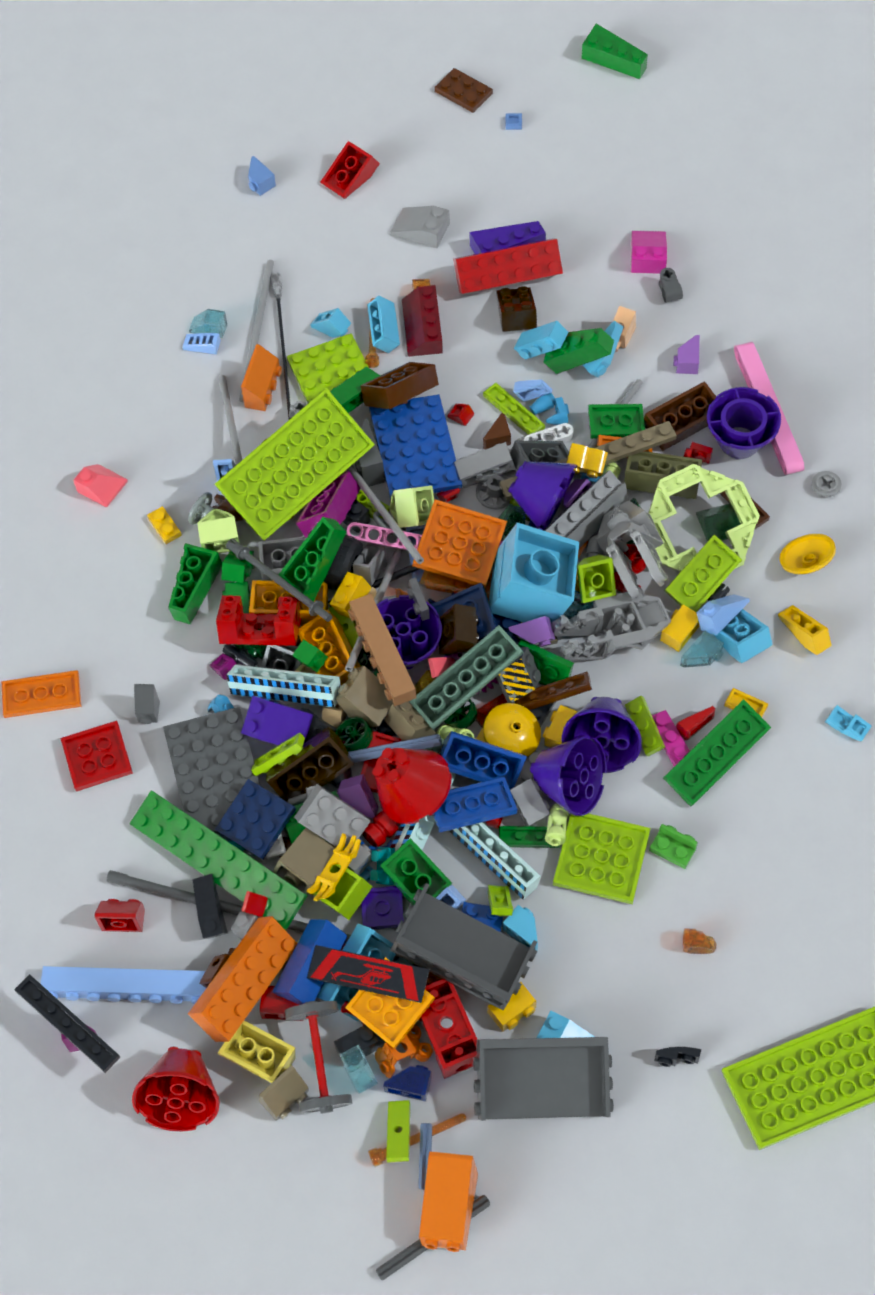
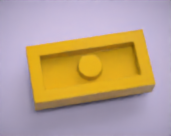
(164, 525)

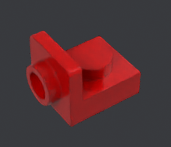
(699, 451)

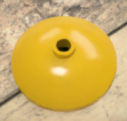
(807, 554)
(500, 732)

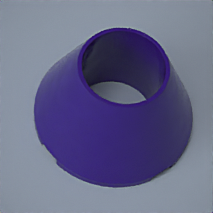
(743, 409)

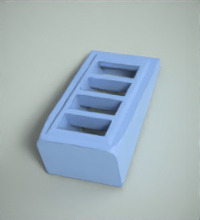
(213, 338)
(531, 389)

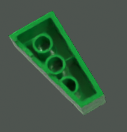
(613, 52)
(578, 349)
(314, 557)
(194, 580)

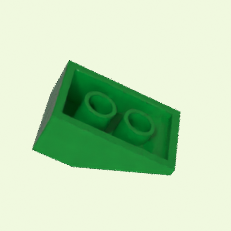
(412, 869)

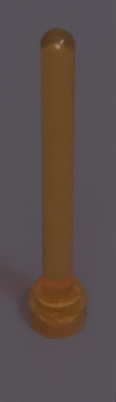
(371, 358)
(379, 1155)

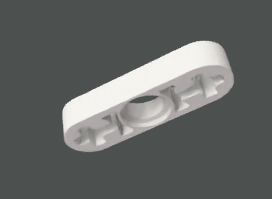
(552, 431)

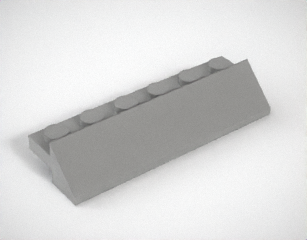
(586, 513)

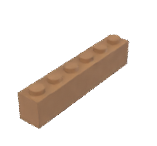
(382, 650)

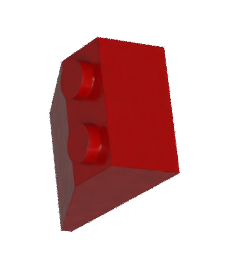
(349, 170)

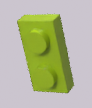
(499, 900)

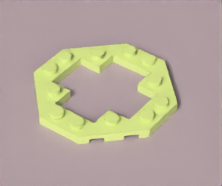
(713, 484)

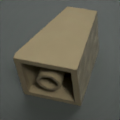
(364, 697)
(304, 860)

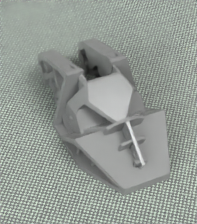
(621, 526)
(621, 622)

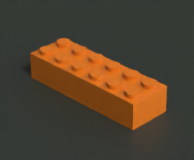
(243, 979)

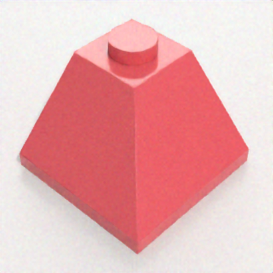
(99, 484)

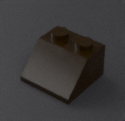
(458, 629)

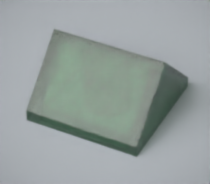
(718, 521)

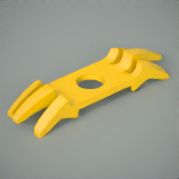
(340, 857)

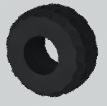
(343, 561)

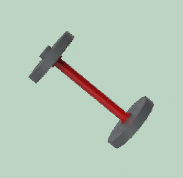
(312, 1010)

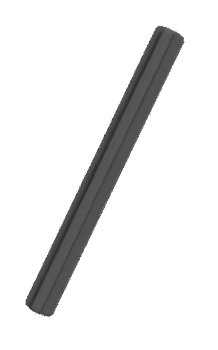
(416, 1248)

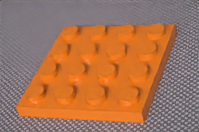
(460, 543)

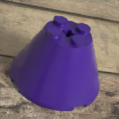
(541, 489)
(410, 634)
(611, 726)
(572, 774)

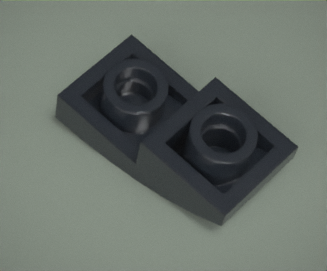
(668, 1056)

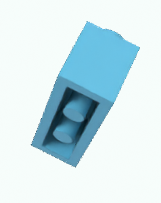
(383, 324)
(541, 340)

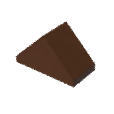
(498, 433)

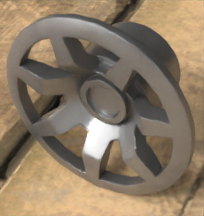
(493, 490)

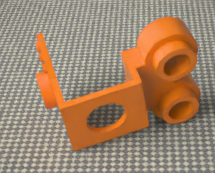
(388, 1056)

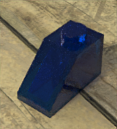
(410, 1083)

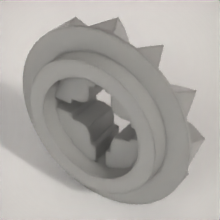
(829, 478)

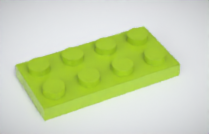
(703, 574)

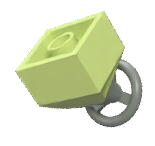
(408, 507)
(214, 525)

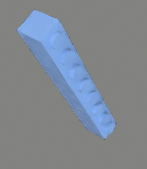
(123, 984)

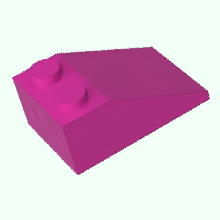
(648, 251)

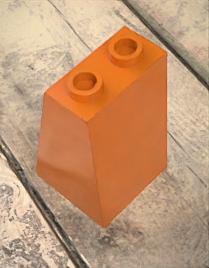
(448, 1201)

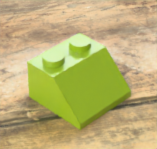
(596, 578)

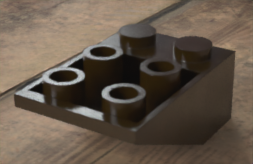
(516, 309)

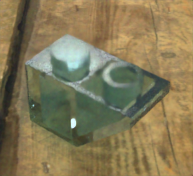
(358, 1069)

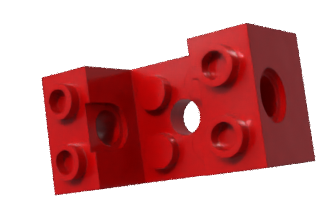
(241, 627)
(454, 1045)

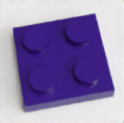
(382, 908)

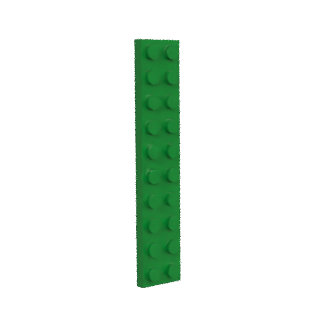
(214, 855)

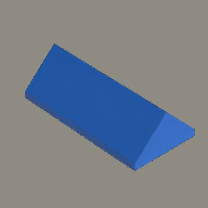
(480, 759)
(293, 981)

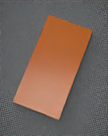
(41, 694)

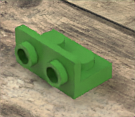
(674, 846)

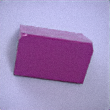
(223, 665)

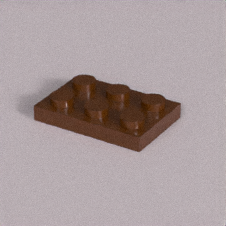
(463, 90)

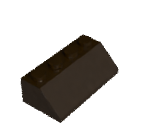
(317, 763)

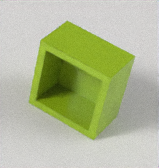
(348, 892)

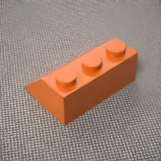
(260, 379)

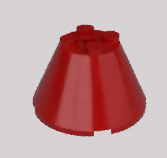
(411, 783)
(177, 1092)

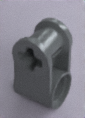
(669, 285)

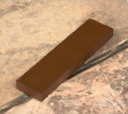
(556, 691)

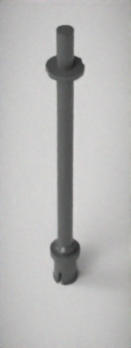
(242, 553)

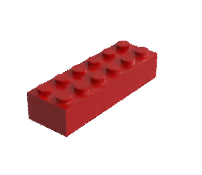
(508, 265)

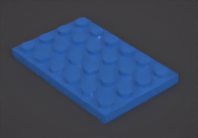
(416, 445)

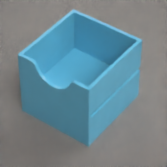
(533, 575)

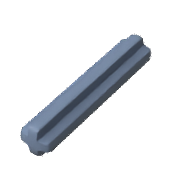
(425, 1147)

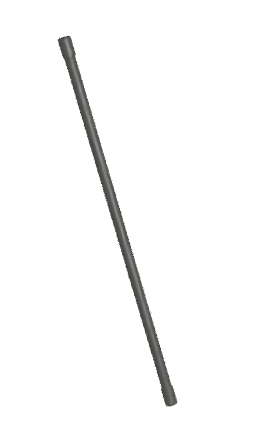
(125, 880)

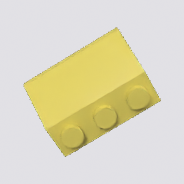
(258, 1052)

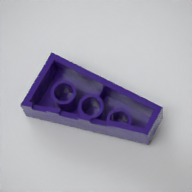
(506, 236)

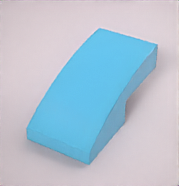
(847, 724)

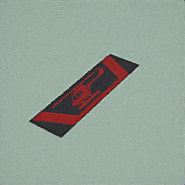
(368, 973)

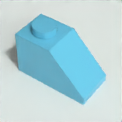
(331, 323)
(521, 926)

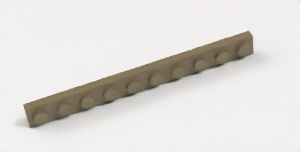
(621, 448)

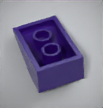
(274, 721)

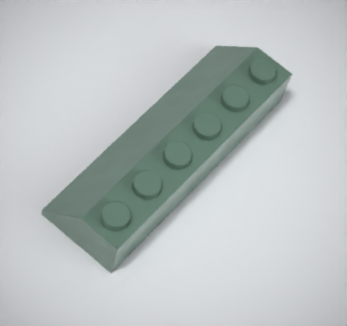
(466, 677)

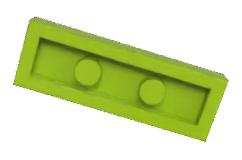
(642, 717)
(278, 754)

